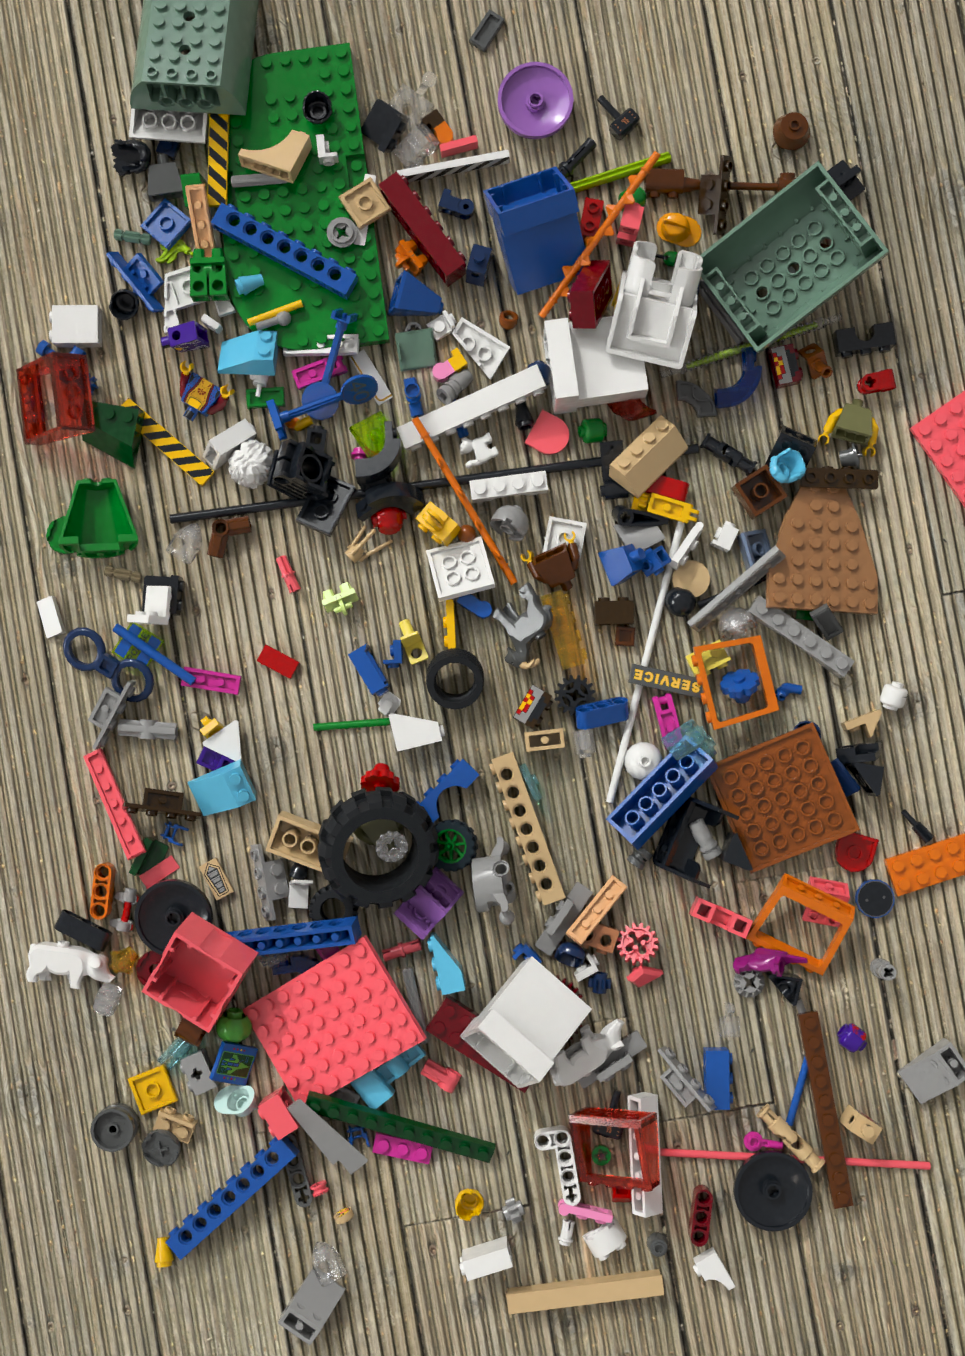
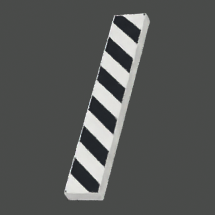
(456, 166)

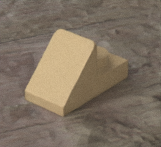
(868, 722)

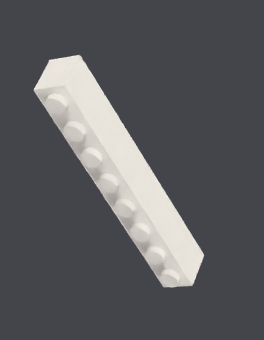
(475, 406)

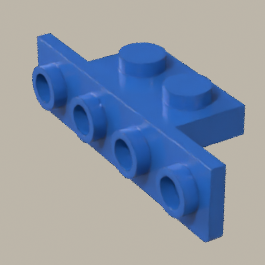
(141, 278)

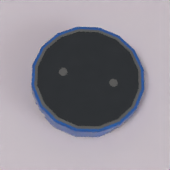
(874, 898)

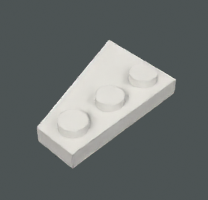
(481, 346)

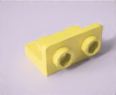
(711, 659)

